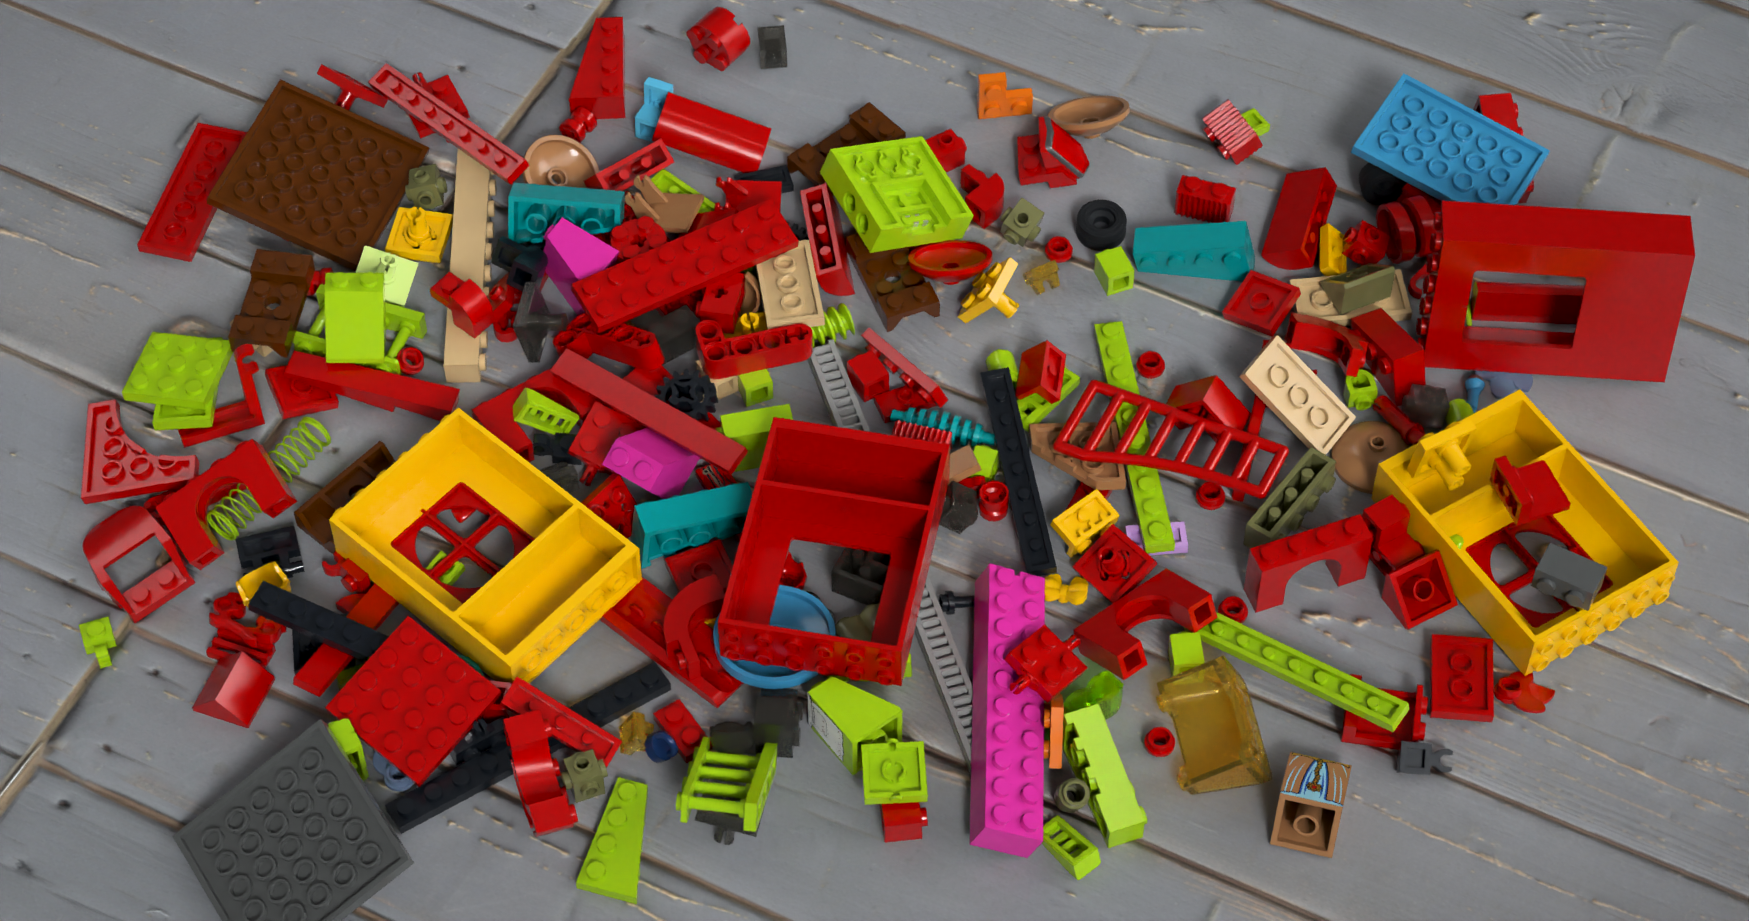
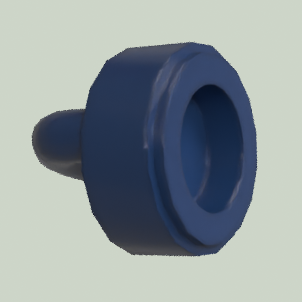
(660, 746)

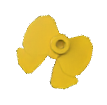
(1074, 593)

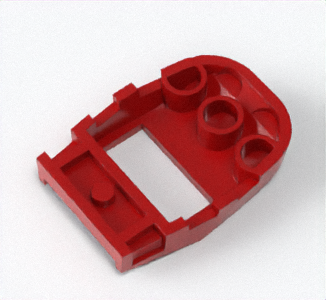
(118, 537)

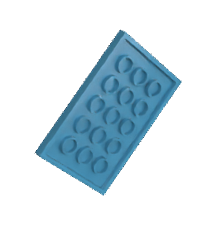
(1448, 147)

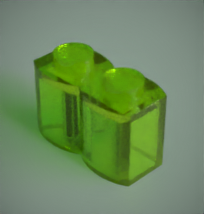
(1101, 689)

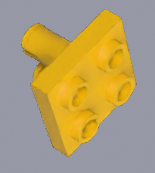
(1444, 453)

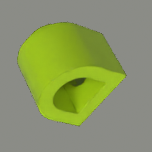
(1360, 390)
(988, 461)

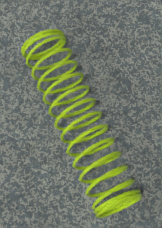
(235, 533)

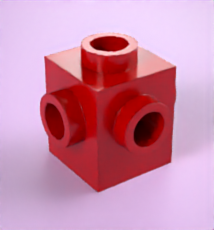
(1365, 243)

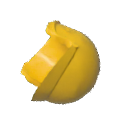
(269, 573)

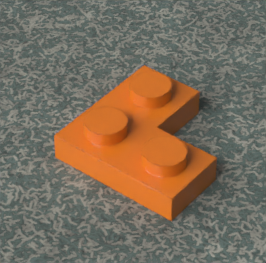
(996, 101)
(1054, 721)

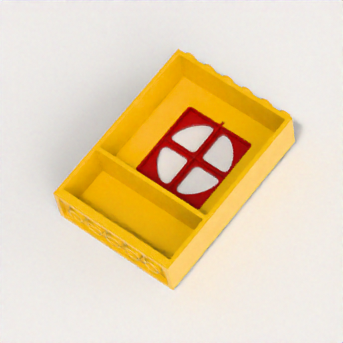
(1593, 527)
(563, 564)

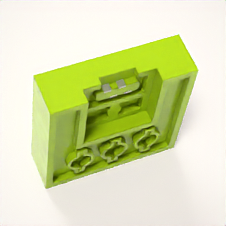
(896, 194)

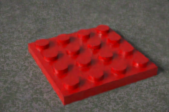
(414, 700)

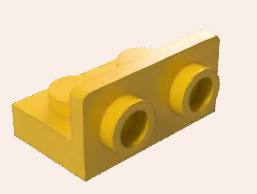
(1085, 522)

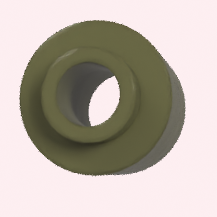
(1078, 789)

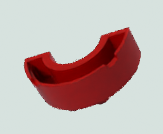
(537, 774)

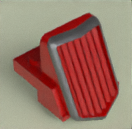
(1050, 156)

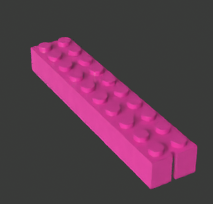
(1006, 726)

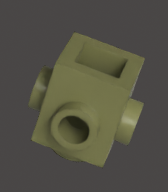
(426, 187)
(1021, 223)
(584, 775)

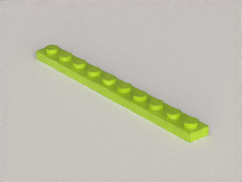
(1143, 481)

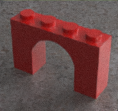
(498, 417)
(186, 509)
(1271, 565)
(1164, 596)

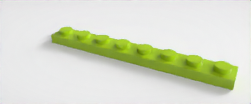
(1305, 672)

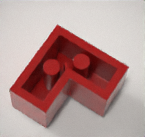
(1211, 400)
(1391, 543)

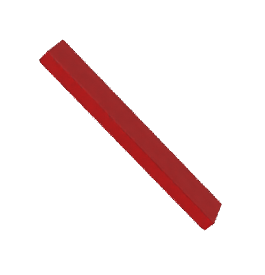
(329, 662)

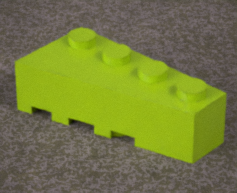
(1098, 764)

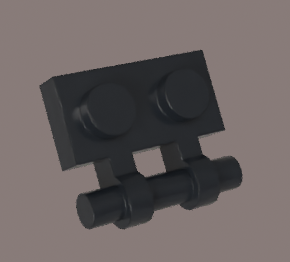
(270, 547)

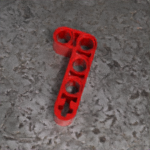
(619, 343)
(752, 351)

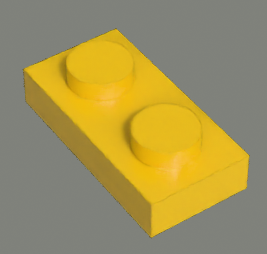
(1331, 247)

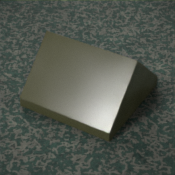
(1359, 286)

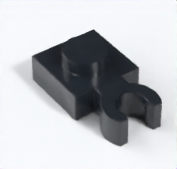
(1418, 759)

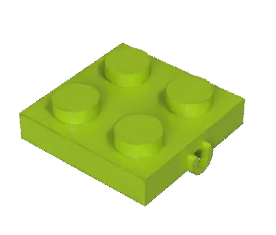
(894, 772)

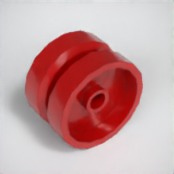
(1408, 226)

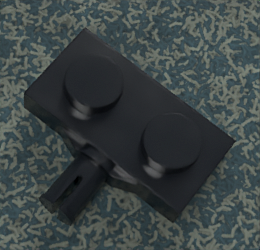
(480, 739)

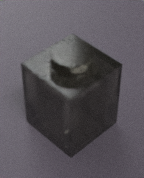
(772, 47)

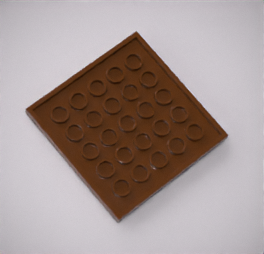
(317, 175)

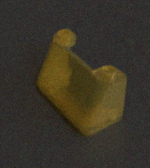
(1214, 728)

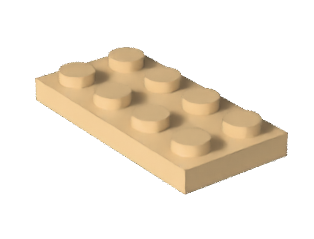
(790, 289)
(1316, 302)
(1297, 396)

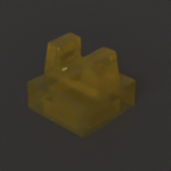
(1045, 272)
(634, 733)

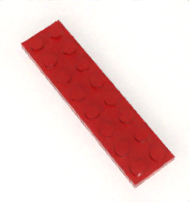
(684, 265)

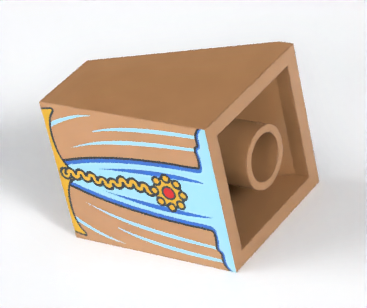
(1310, 804)

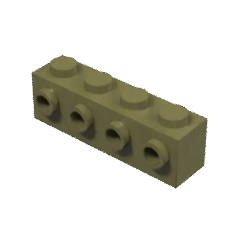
(1291, 499)

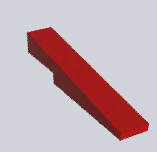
(374, 386)

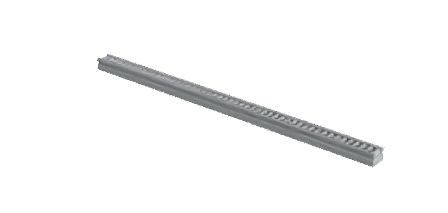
(931, 626)

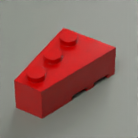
(1391, 353)

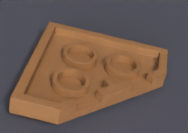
(1094, 474)

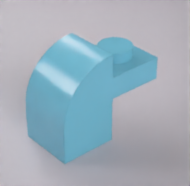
(654, 98)

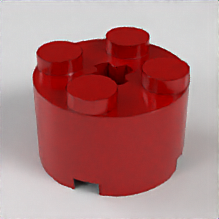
(718, 38)
(636, 237)

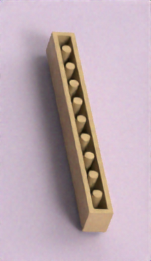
(469, 260)

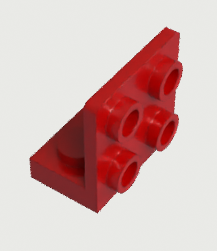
(1528, 490)

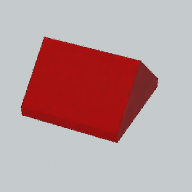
(1419, 590)
(235, 690)

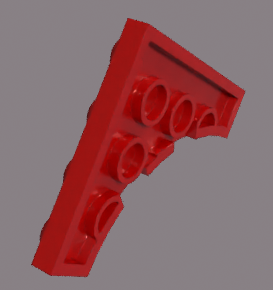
(119, 467)

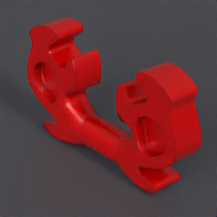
(232, 607)

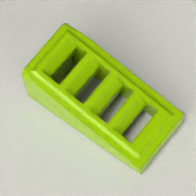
(530, 402)
(1079, 862)

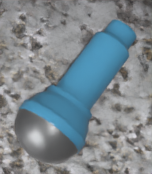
(1474, 385)

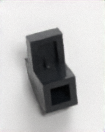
(522, 262)

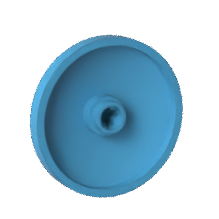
(792, 610)

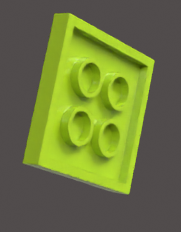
(178, 370)

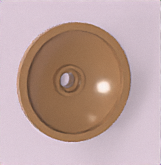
(1090, 115)
(559, 159)
(1359, 457)

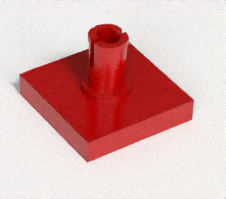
(350, 89)

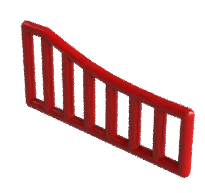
(1150, 458)

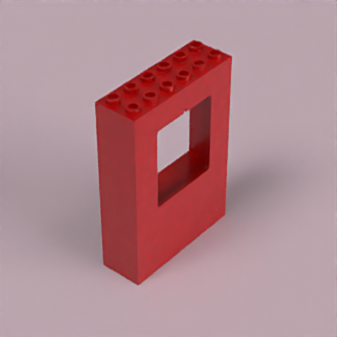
(1629, 303)
(844, 493)

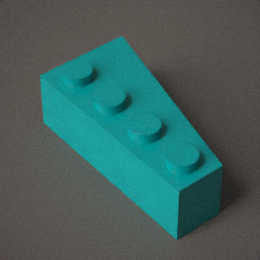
(537, 207)
(1196, 250)
(689, 520)

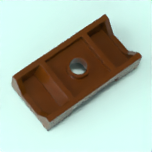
(864, 127)
(276, 279)
(895, 299)
(315, 513)

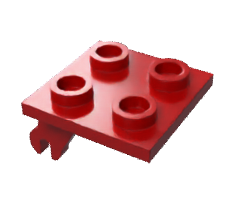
(745, 193)

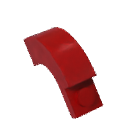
(1329, 340)
(688, 610)

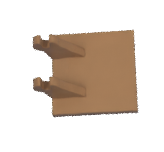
(669, 210)

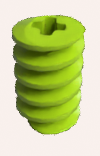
(835, 322)

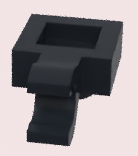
(556, 448)

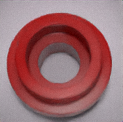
(1058, 249)
(413, 355)
(1152, 359)
(1210, 490)
(1234, 604)
(1163, 735)

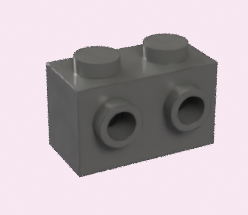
(1568, 576)

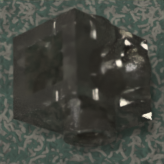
(1426, 405)
(959, 508)

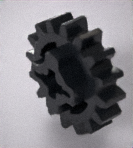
(688, 392)

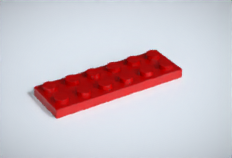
(183, 209)

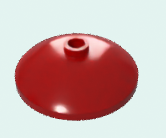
(950, 260)

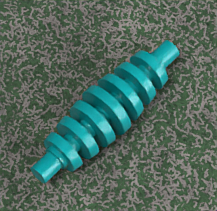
(966, 432)

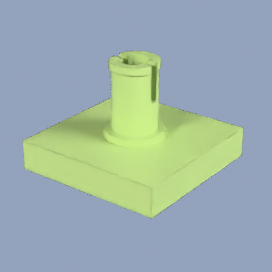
(397, 273)

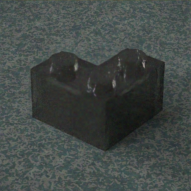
(673, 331)
(859, 575)
(778, 720)

